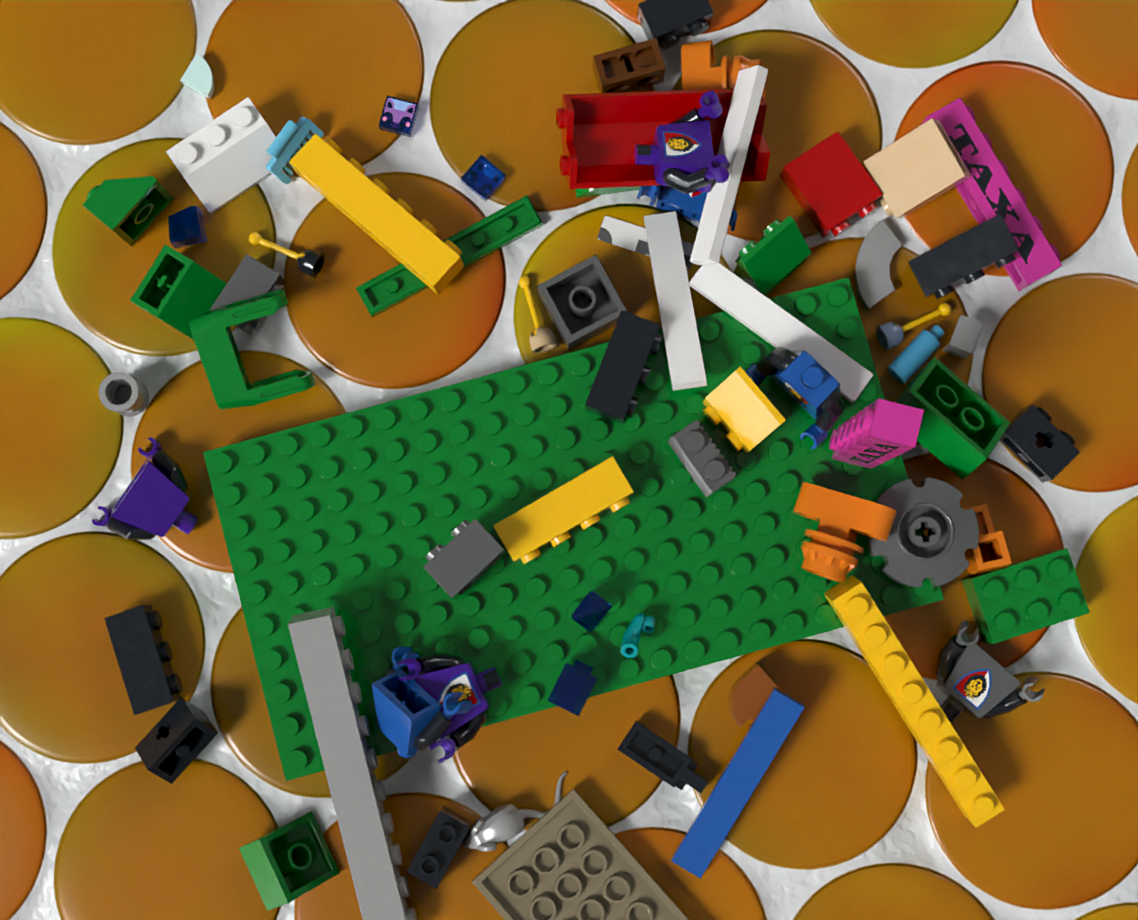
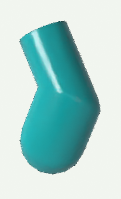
(632, 635)

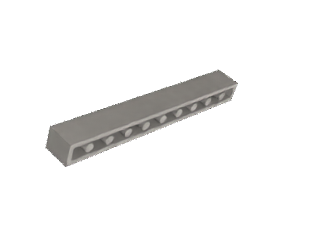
(350, 765)

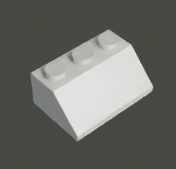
(225, 155)

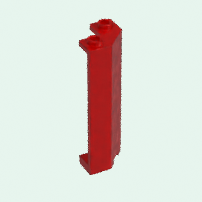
(605, 127)

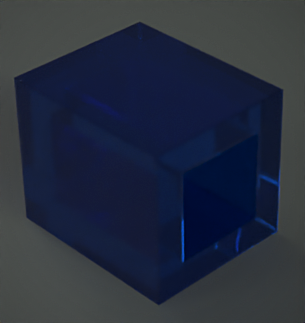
(573, 687)

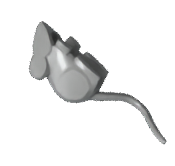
(502, 824)

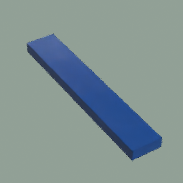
(737, 782)

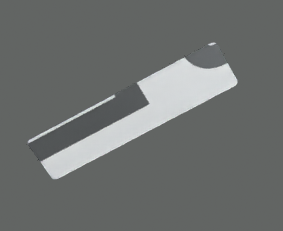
(633, 237)

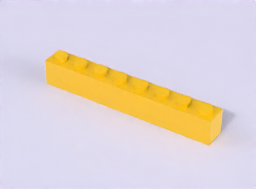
(914, 700)

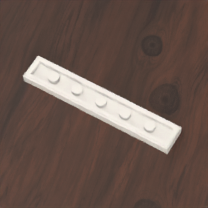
(734, 146)
(674, 301)
(777, 325)

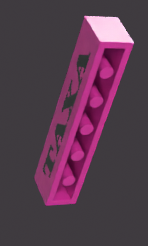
(992, 193)
(876, 434)

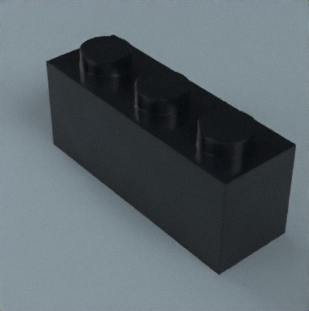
(965, 257)
(623, 367)
(144, 658)

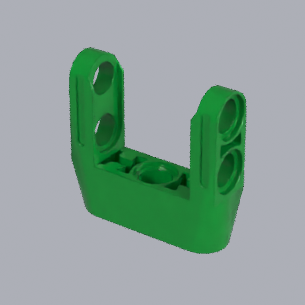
(223, 361)

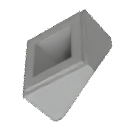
(964, 337)

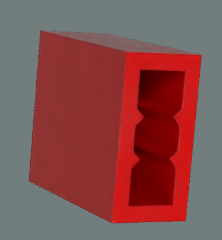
(831, 185)

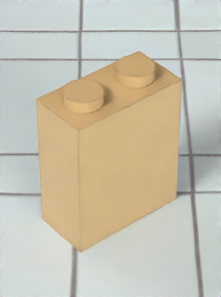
(916, 169)

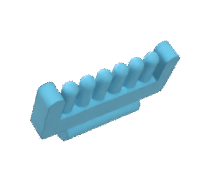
(287, 143)

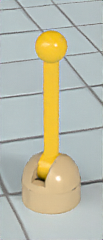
(541, 337)

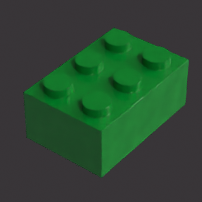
(955, 420)
(1025, 596)

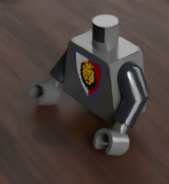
(977, 681)

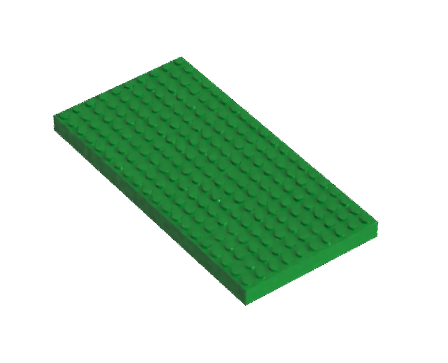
(363, 497)

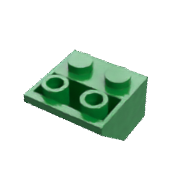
(773, 257)
(177, 290)

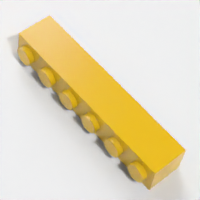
(377, 213)

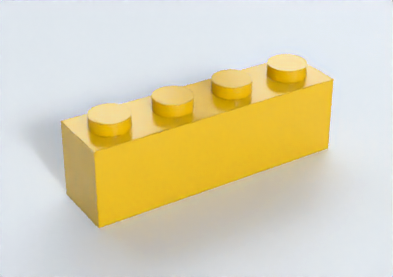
(563, 510)

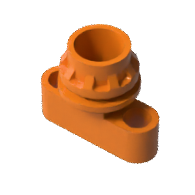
(700, 68)
(840, 520)

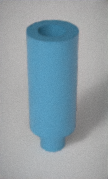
(915, 354)

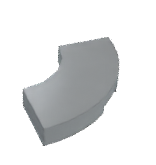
(873, 263)

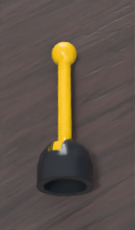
(308, 261)

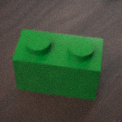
(128, 205)
(289, 861)

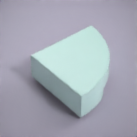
(199, 77)

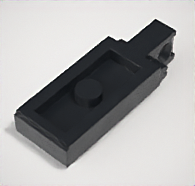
(661, 758)

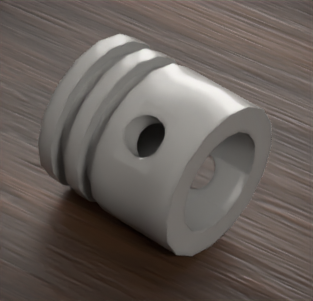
(123, 394)

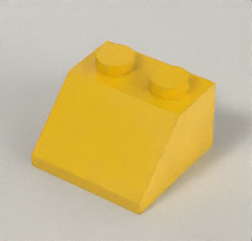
(742, 411)

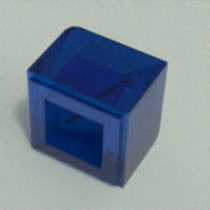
(186, 227)
(591, 611)

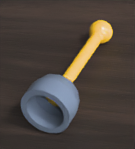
(892, 334)

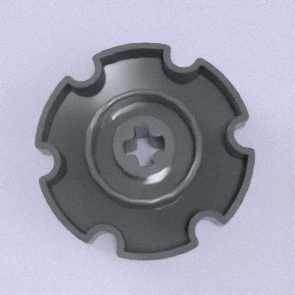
(949, 527)

